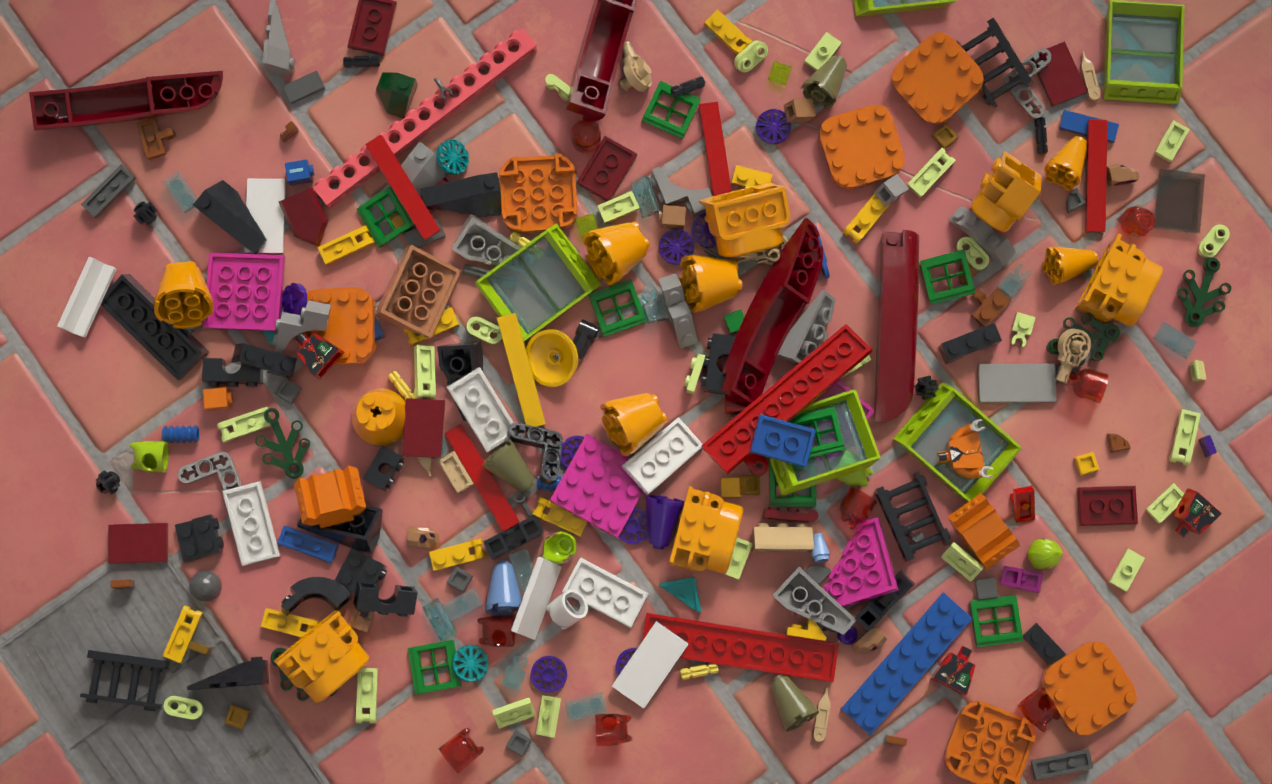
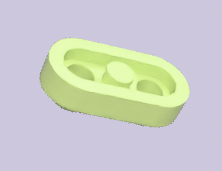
(751, 55)
(1213, 240)
(973, 253)
(485, 330)
(184, 707)

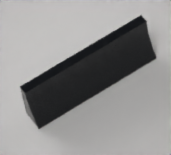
(135, 312)

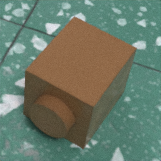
(799, 110)
(672, 217)

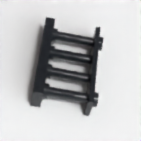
(1012, 62)
(892, 515)
(118, 661)

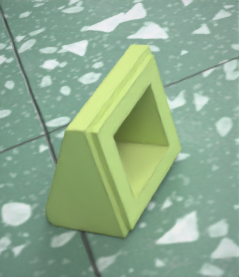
(1197, 371)

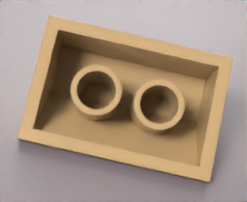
(782, 538)

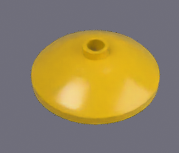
(543, 361)

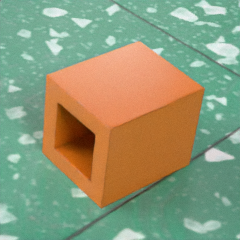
(217, 399)

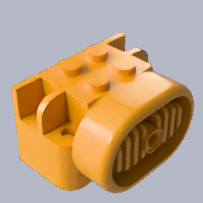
(1006, 192)
(747, 219)
(1120, 284)
(706, 533)
(324, 658)

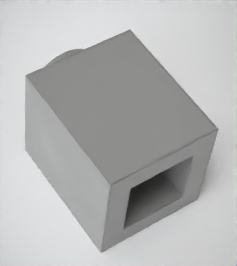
(891, 190)

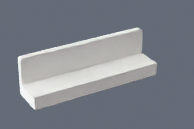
(86, 297)

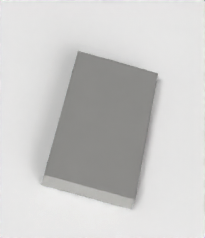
(1016, 383)

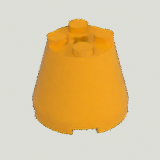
(615, 250)
(708, 281)
(183, 296)
(632, 420)
(383, 428)

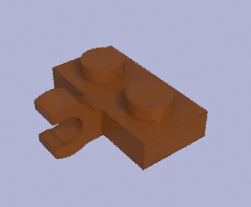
(153, 138)
(990, 306)

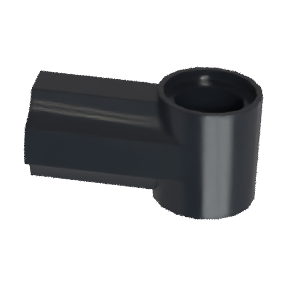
(584, 336)

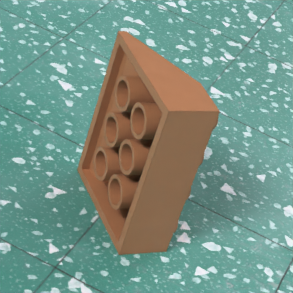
(417, 292)

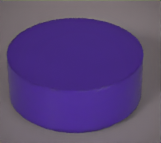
(849, 637)

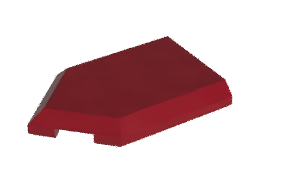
(305, 216)

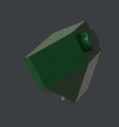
(396, 92)

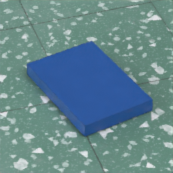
(782, 441)

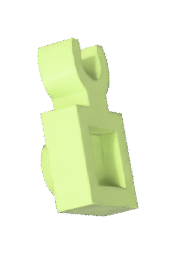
(1022, 326)

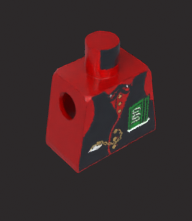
(317, 354)
(1194, 513)
(955, 671)

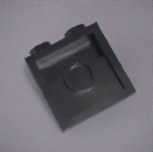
(199, 538)
(361, 569)

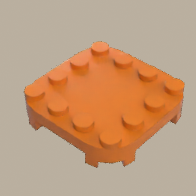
(937, 78)
(861, 146)
(538, 193)
(350, 322)
(1089, 688)
(989, 745)

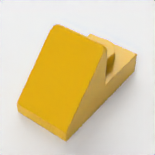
(812, 631)

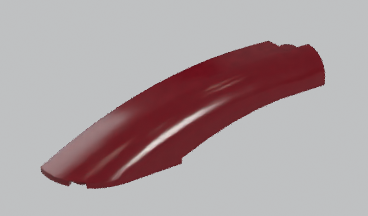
(599, 58)
(124, 100)
(772, 315)
(897, 324)

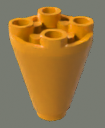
(1067, 164)
(1066, 263)

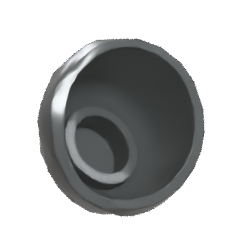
(205, 585)

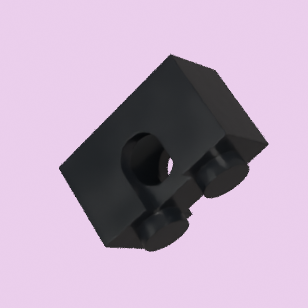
(384, 457)

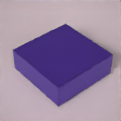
(1207, 446)

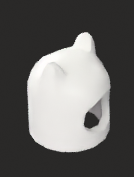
(563, 613)

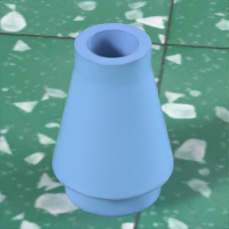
(820, 552)

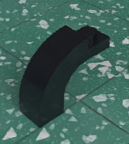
(316, 587)
(879, 606)

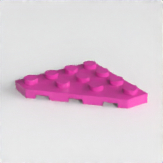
(863, 568)

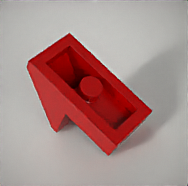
(1023, 504)

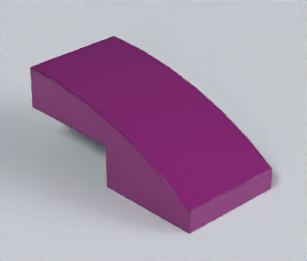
(1021, 579)

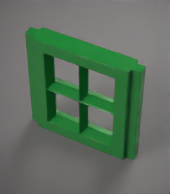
(664, 124)
(371, 224)
(944, 260)
(622, 324)
(813, 417)
(789, 501)
(998, 638)
(417, 669)

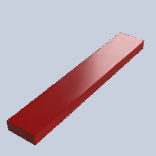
(715, 148)
(1096, 176)
(403, 187)
(482, 478)

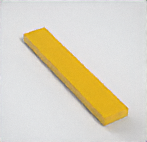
(521, 370)

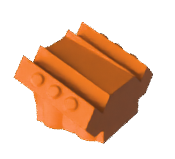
(330, 497)
(983, 531)

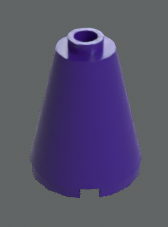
(662, 519)

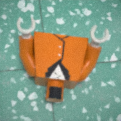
(965, 452)

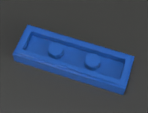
(1077, 124)
(308, 544)

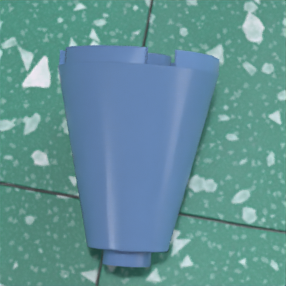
(503, 591)

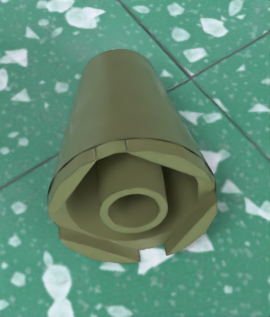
(826, 82)
(510, 467)
(792, 703)

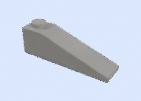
(277, 52)
(421, 170)
(483, 243)
(809, 330)
(810, 600)

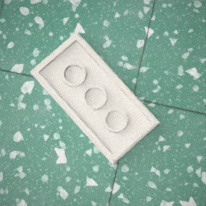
(264, 206)
(482, 409)
(662, 456)
(251, 523)
(606, 592)
(536, 598)
(650, 664)

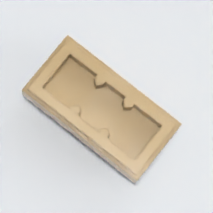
(455, 472)

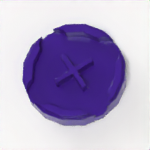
(294, 298)

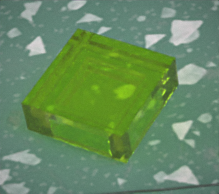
(779, 73)
(586, 224)

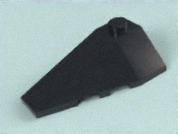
(471, 195)
(226, 209)
(459, 360)
(357, 534)
(244, 674)

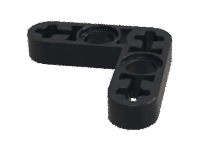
(547, 446)

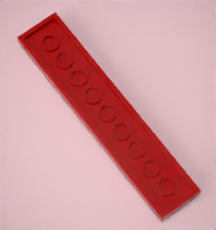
(788, 395)
(751, 648)

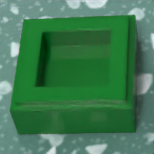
(734, 320)

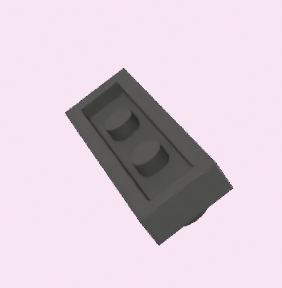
(108, 191)
(1061, 764)

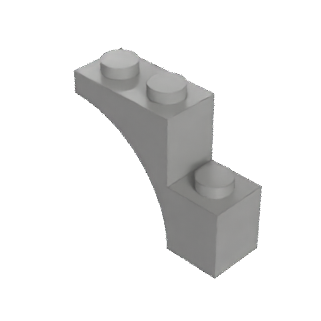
(672, 194)
(994, 244)
(678, 310)
(312, 317)

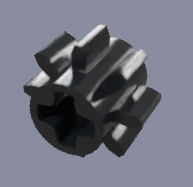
(145, 213)
(926, 387)
(107, 482)

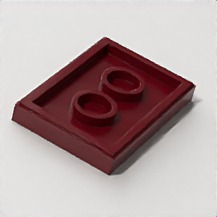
(372, 26)
(1060, 77)
(606, 168)
(423, 428)
(1107, 505)
(137, 543)

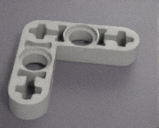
(1019, 88)
(221, 470)

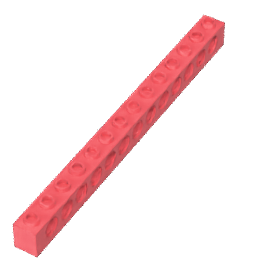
(437, 116)

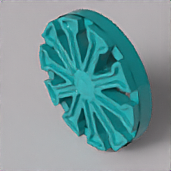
(452, 157)
(470, 663)

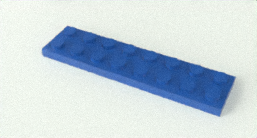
(906, 663)

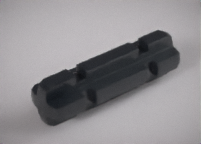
(361, 61)
(687, 86)
(1041, 135)

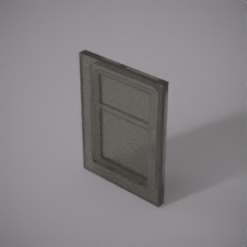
(1179, 201)

